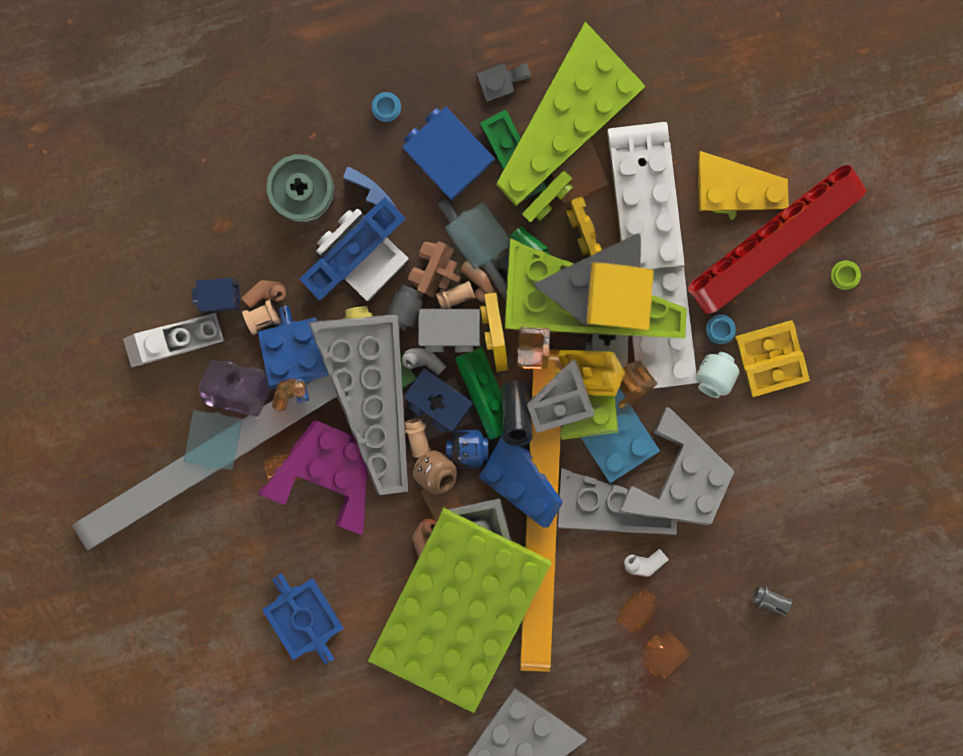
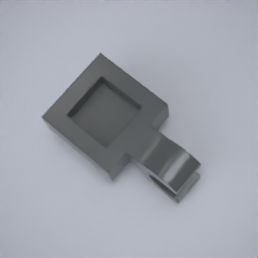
(498, 81)

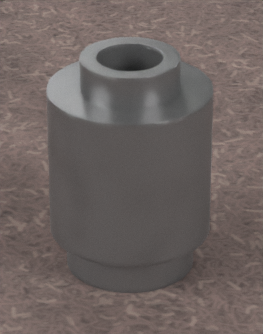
(406, 306)

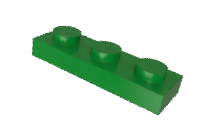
(503, 141)
(483, 390)

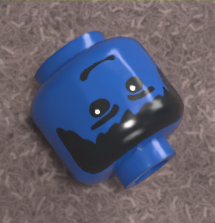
(467, 449)

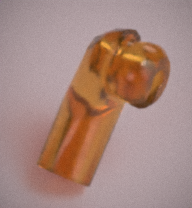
(285, 390)

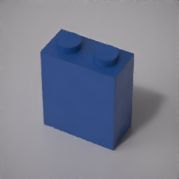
(447, 152)

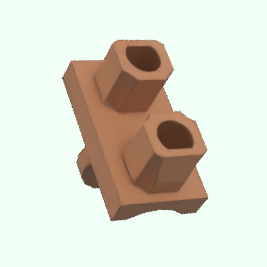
(438, 271)

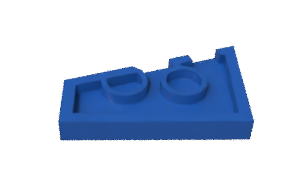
(521, 483)

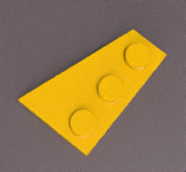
(733, 186)
(585, 226)

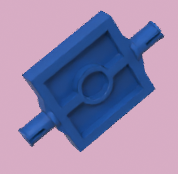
(291, 352)
(303, 618)

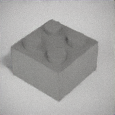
(449, 328)

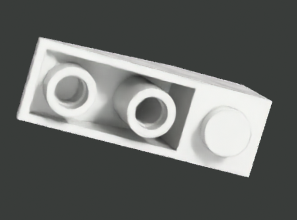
(173, 339)

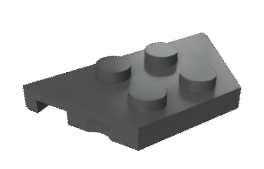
(571, 285)

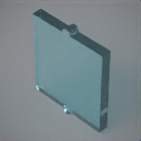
(478, 235)
(213, 440)

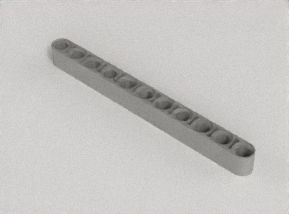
(183, 475)

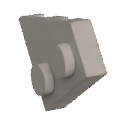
(561, 400)

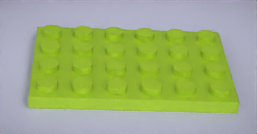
(459, 610)

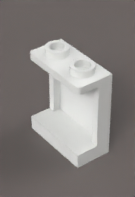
(376, 268)

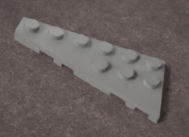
(367, 378)
(525, 730)

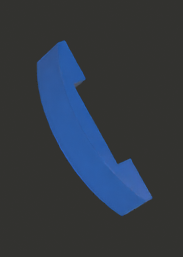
(353, 249)

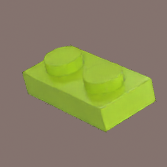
(540, 206)

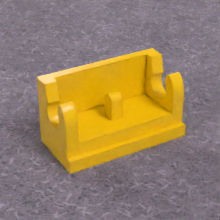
(599, 370)

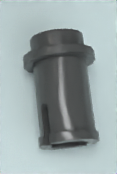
(764, 598)

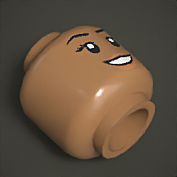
(435, 472)

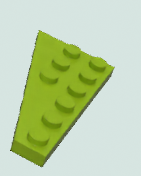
(579, 102)
(534, 309)

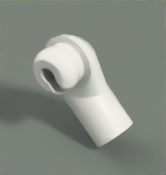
(645, 566)

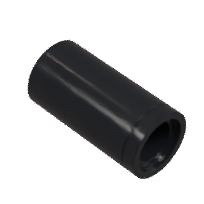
(515, 413)

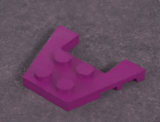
(331, 461)

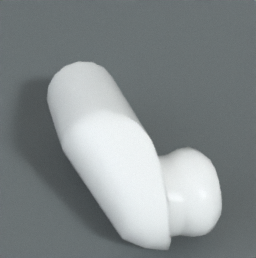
(418, 357)

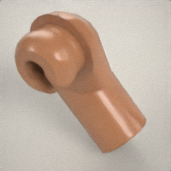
(480, 279)
(264, 290)
(422, 535)

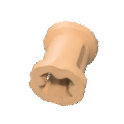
(261, 317)

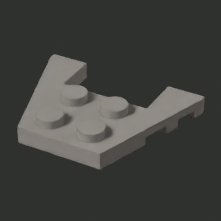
(693, 484)

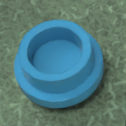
(386, 107)
(720, 329)

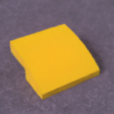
(620, 296)
(772, 358)

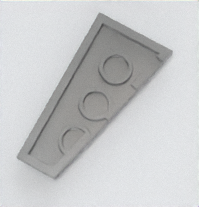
(596, 504)

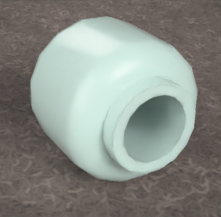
(717, 374)

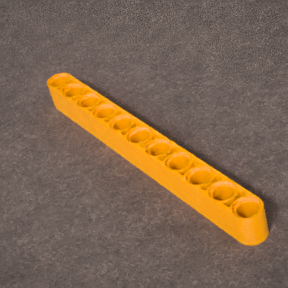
(537, 622)

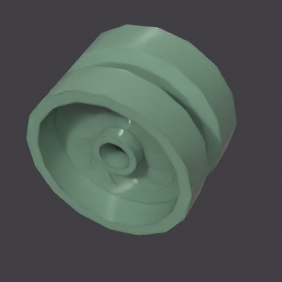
(295, 171)

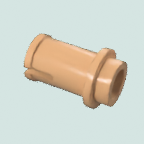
(455, 295)
(417, 437)

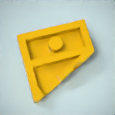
(495, 337)

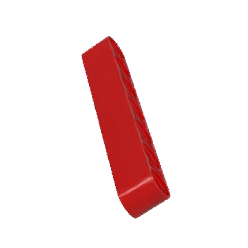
(777, 239)

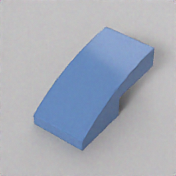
(375, 194)

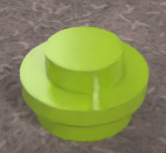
(845, 275)

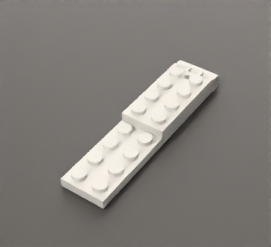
(649, 207)

